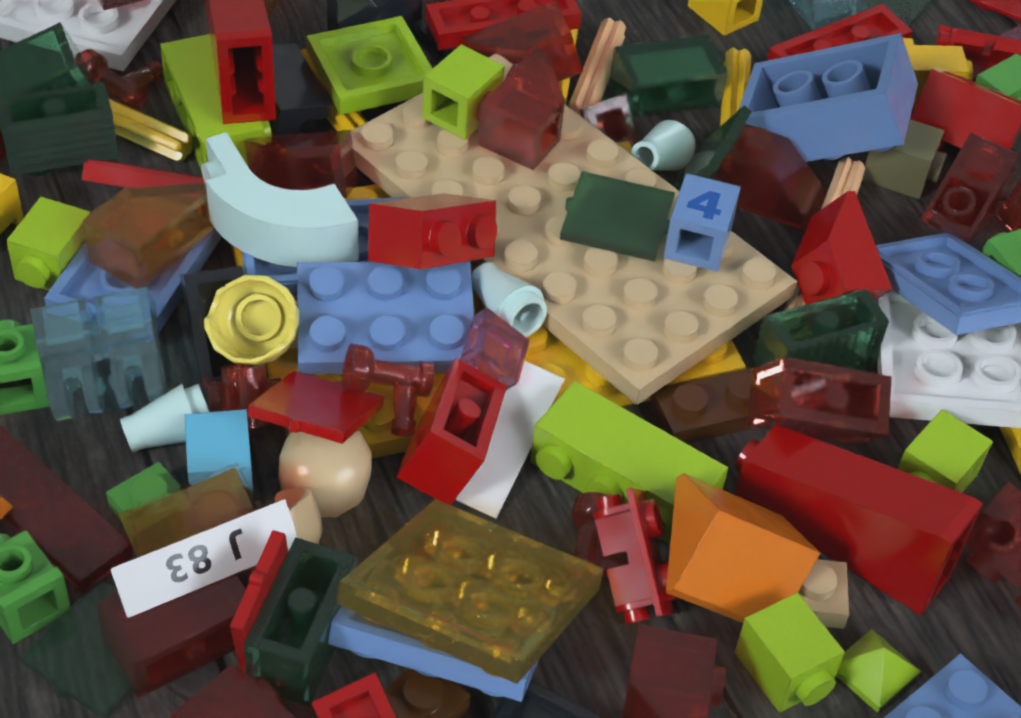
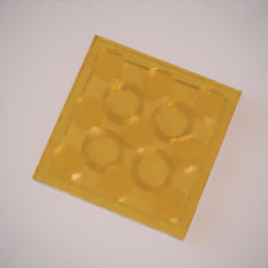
(471, 589)

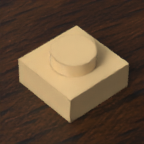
(827, 592)

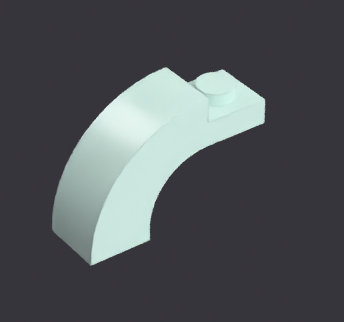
(275, 221)

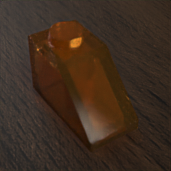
(146, 230)
(188, 510)

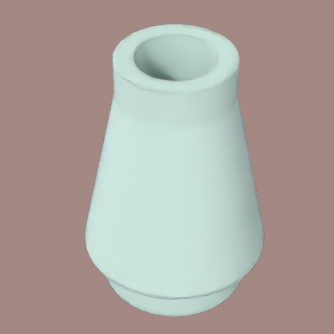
(666, 147)
(510, 298)
(163, 419)

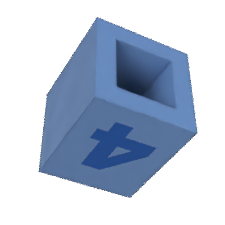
(701, 222)

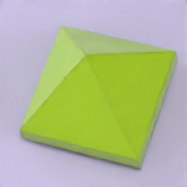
(876, 670)

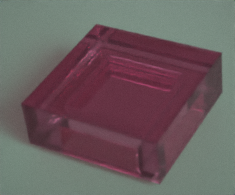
(495, 348)

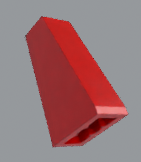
(242, 59)
(858, 511)

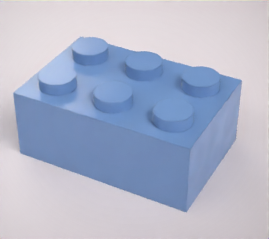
(836, 98)

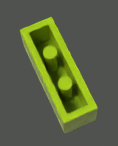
(195, 95)
(611, 449)

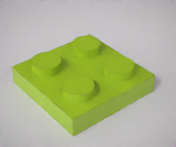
(369, 64)

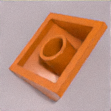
(732, 552)

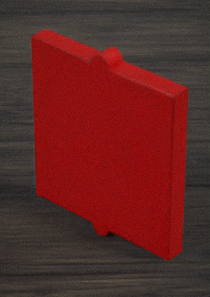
(315, 407)
(257, 591)

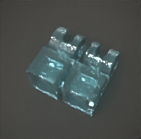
(73, 342)

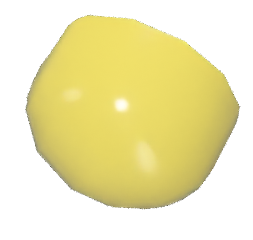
(252, 320)

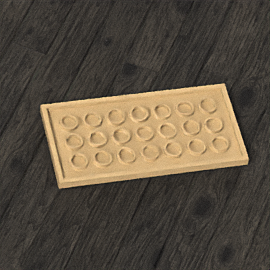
(617, 312)

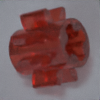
(239, 388)

